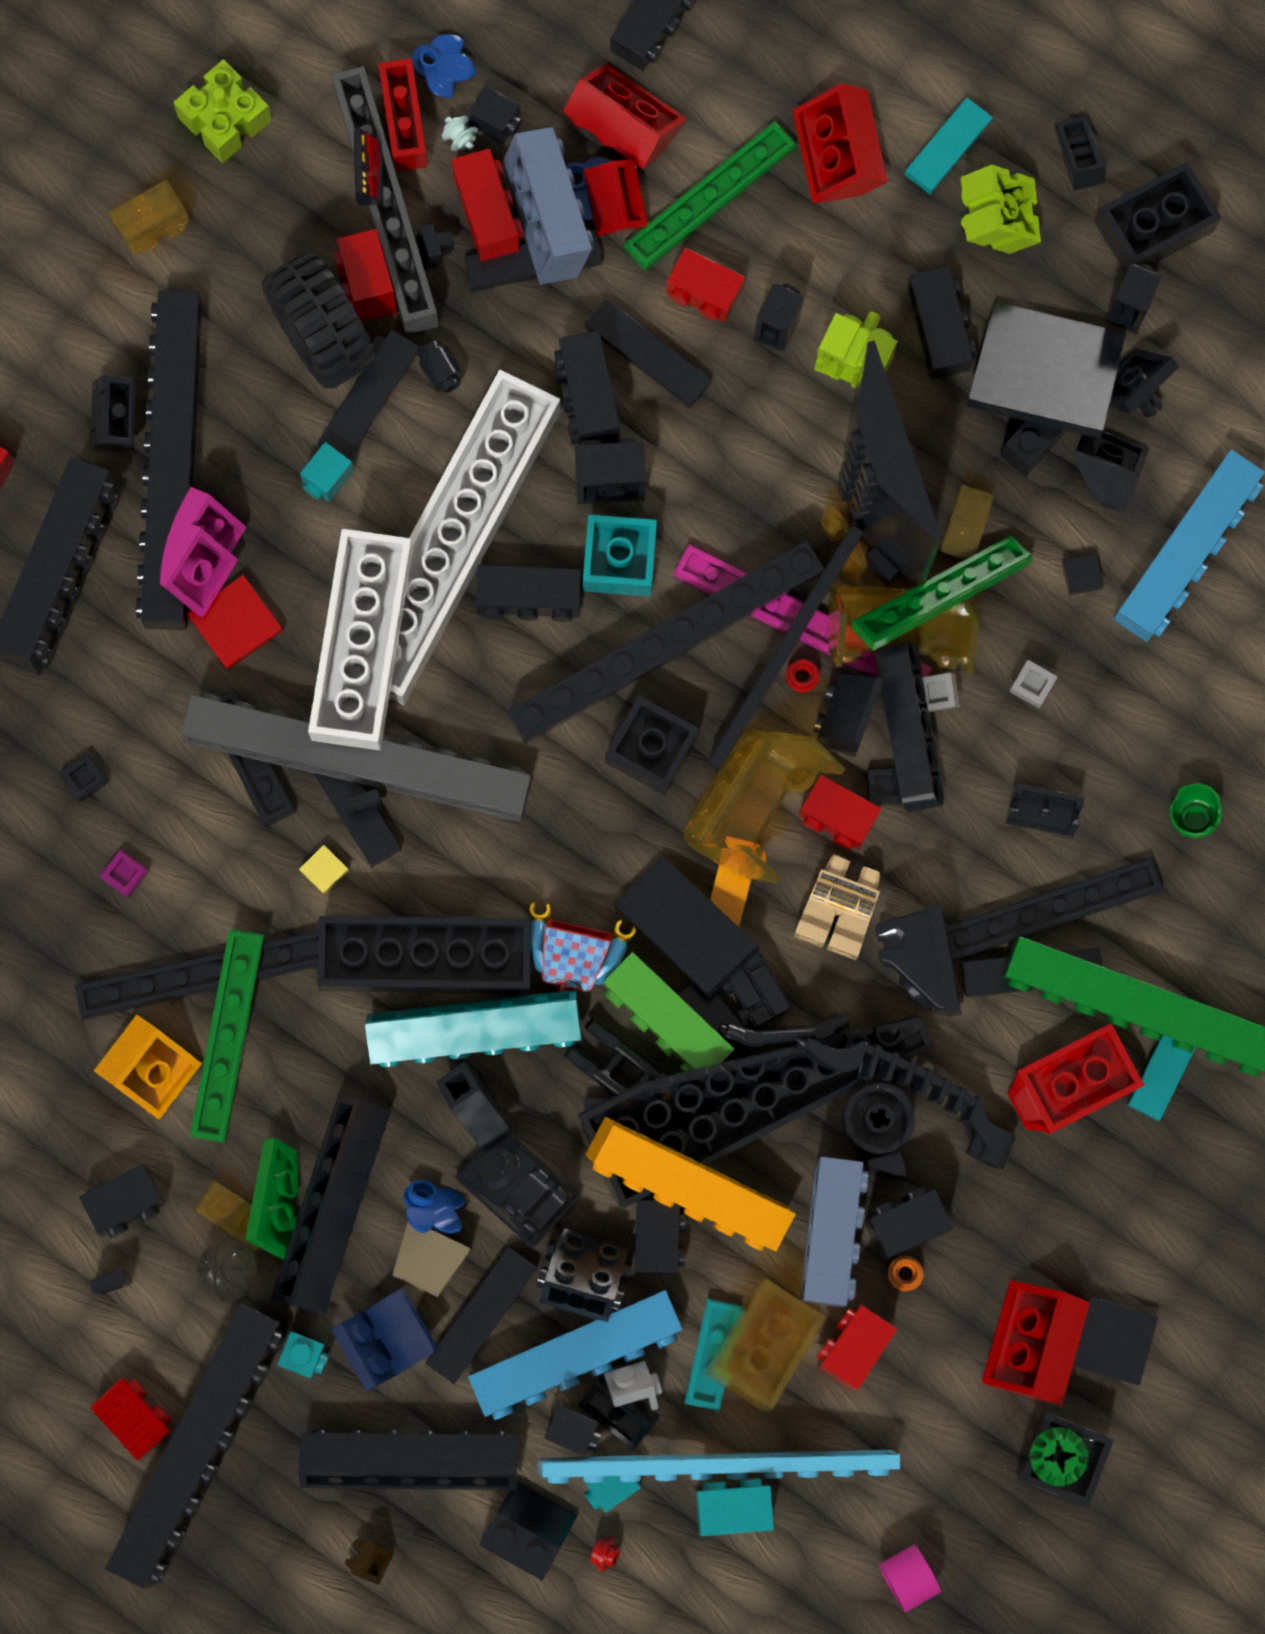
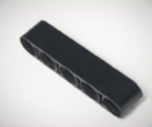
(910, 726)

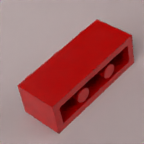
(403, 115)
(486, 204)

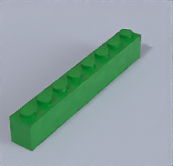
(1136, 1003)

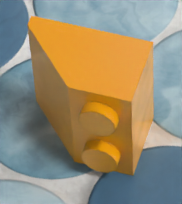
(148, 1067)

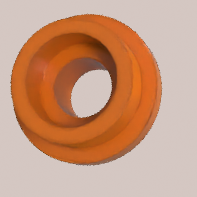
(916, 1270)

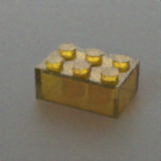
(765, 1345)

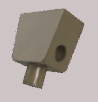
(428, 1262)

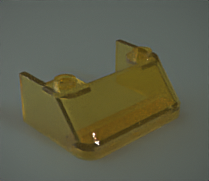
(946, 638)
(749, 793)

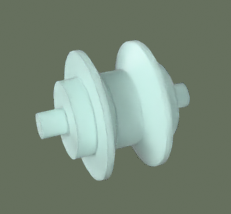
(459, 133)

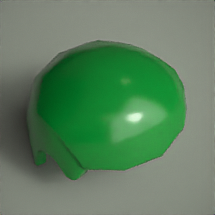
(1196, 811)

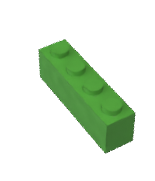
(665, 1015)

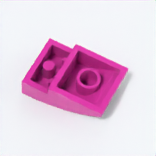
(199, 551)

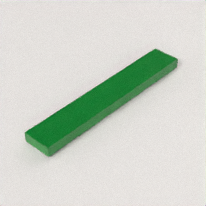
(709, 196)
(941, 592)
(227, 1035)

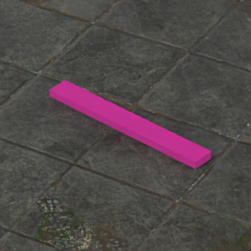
(714, 574)

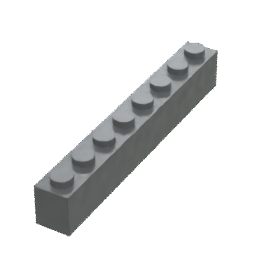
(391, 217)

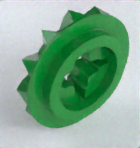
(1049, 1471)

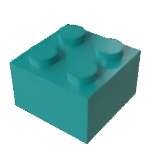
(619, 555)
(734, 1509)

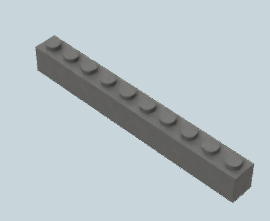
(395, 768)

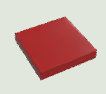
(236, 623)

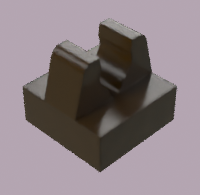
(370, 1562)

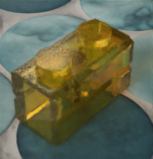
(149, 218)

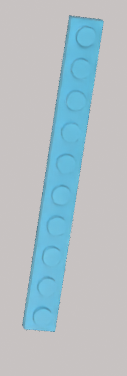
(703, 1466)

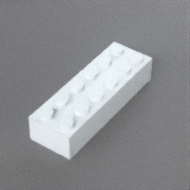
(360, 639)

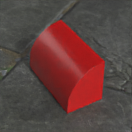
(615, 197)

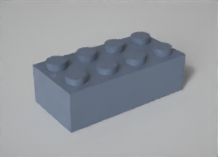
(547, 205)
(831, 1233)

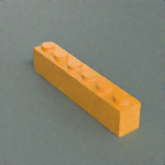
(690, 1185)

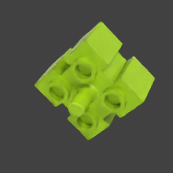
(222, 111)
(1000, 209)
(845, 346)

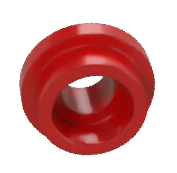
(806, 666)
(605, 1553)

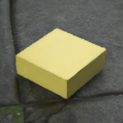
(324, 869)

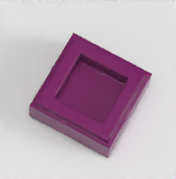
(124, 873)

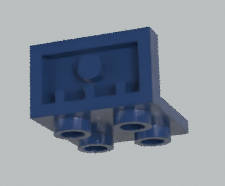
(385, 1339)

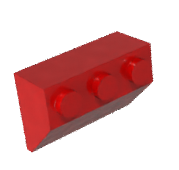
(623, 115)
(839, 144)
(1036, 1342)

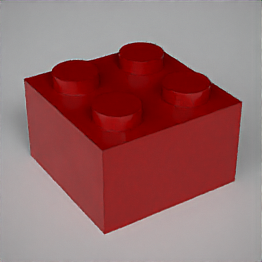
(365, 275)
(855, 1347)

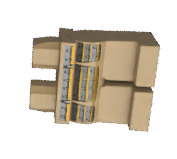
(843, 898)

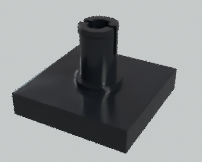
(1137, 380)

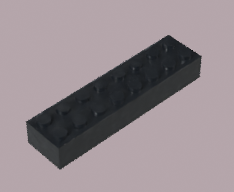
(195, 1447)

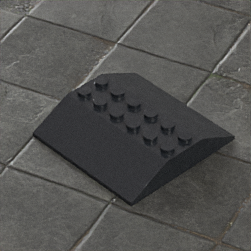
(884, 479)

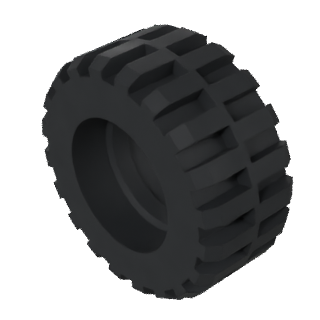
(318, 320)

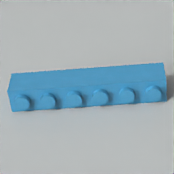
(1189, 545)
(574, 1354)

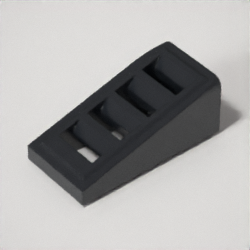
(1085, 172)

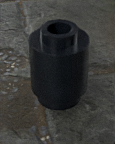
(440, 367)

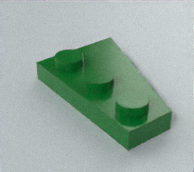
(272, 1204)

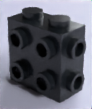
(584, 1274)

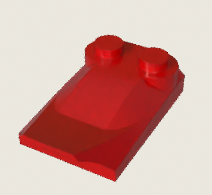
(1074, 1081)

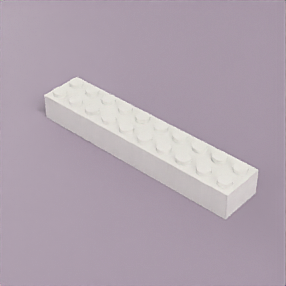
(467, 514)

